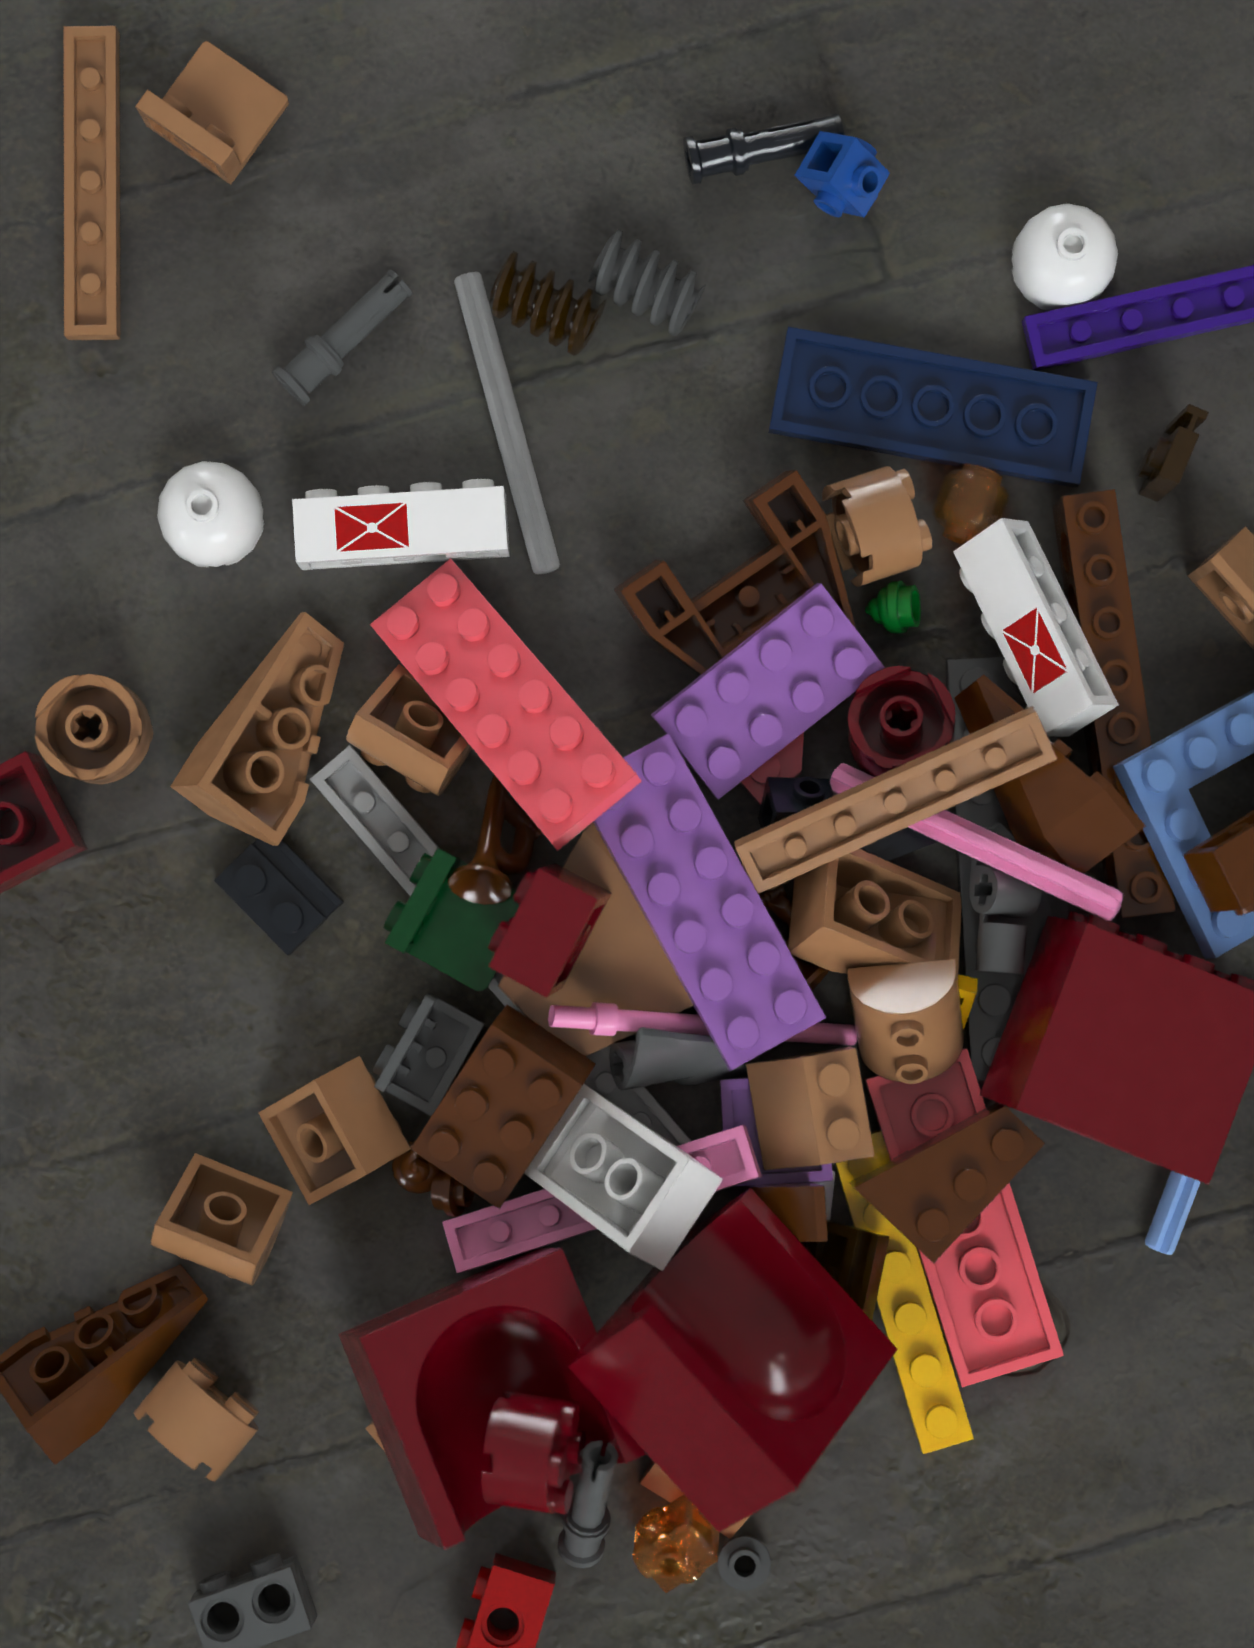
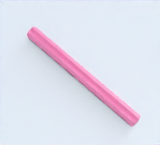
(1004, 854)

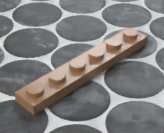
(91, 183)
(895, 800)

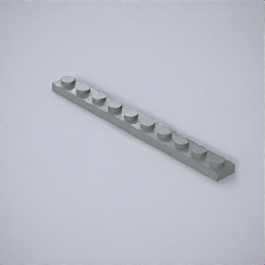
(399, 845)

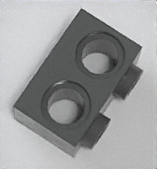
(258, 1619)

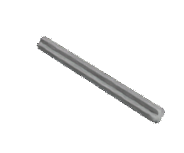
(507, 423)

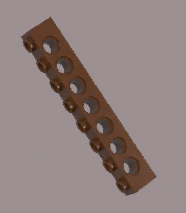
(1101, 601)

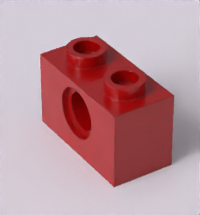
(514, 1586)

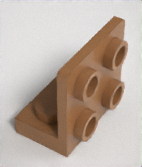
(215, 111)

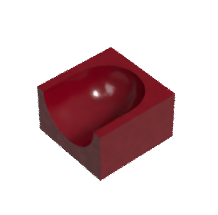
(445, 1362)
(735, 1362)

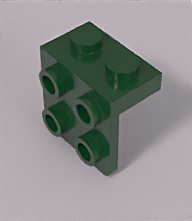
(444, 927)

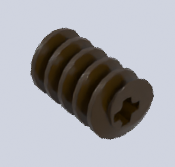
(545, 305)

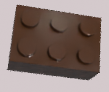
(503, 1106)

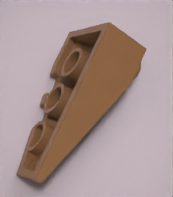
(260, 747)

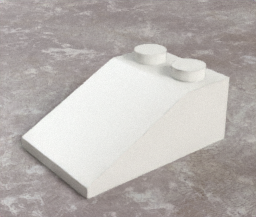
(623, 1177)

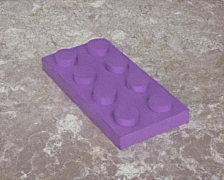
(767, 690)

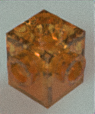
(674, 1544)

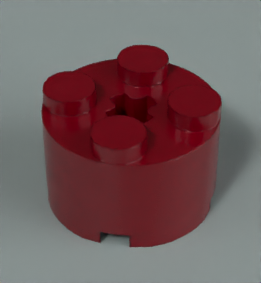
(904, 698)
(532, 1452)

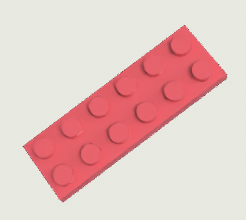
(505, 704)
(987, 1277)

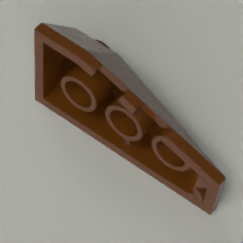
(1056, 805)
(80, 1374)

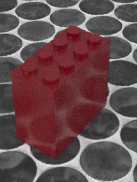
(1127, 1044)

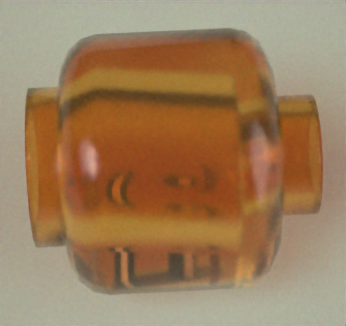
(969, 502)

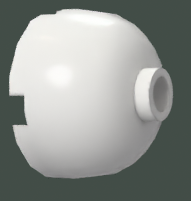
(1064, 257)
(210, 514)

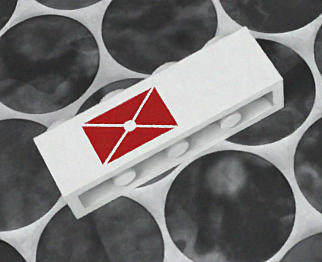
(400, 526)
(1034, 627)

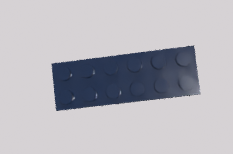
(933, 407)

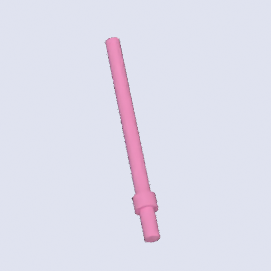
(607, 1019)

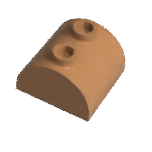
(409, 734)
(907, 1018)
(222, 1219)

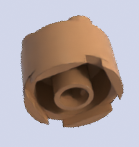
(876, 524)
(63, 728)
(197, 1418)

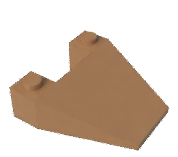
(618, 963)

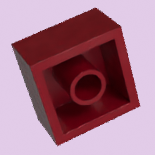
(33, 821)
(548, 928)

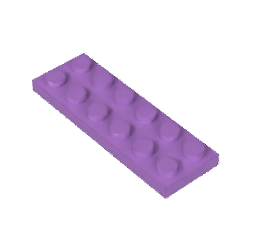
(705, 909)

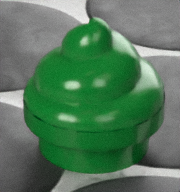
(896, 607)

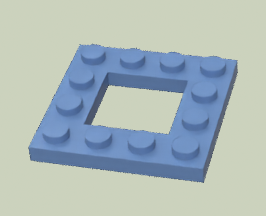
(1159, 793)

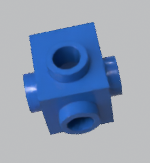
(842, 174)

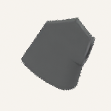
(1008, 918)
(668, 1057)

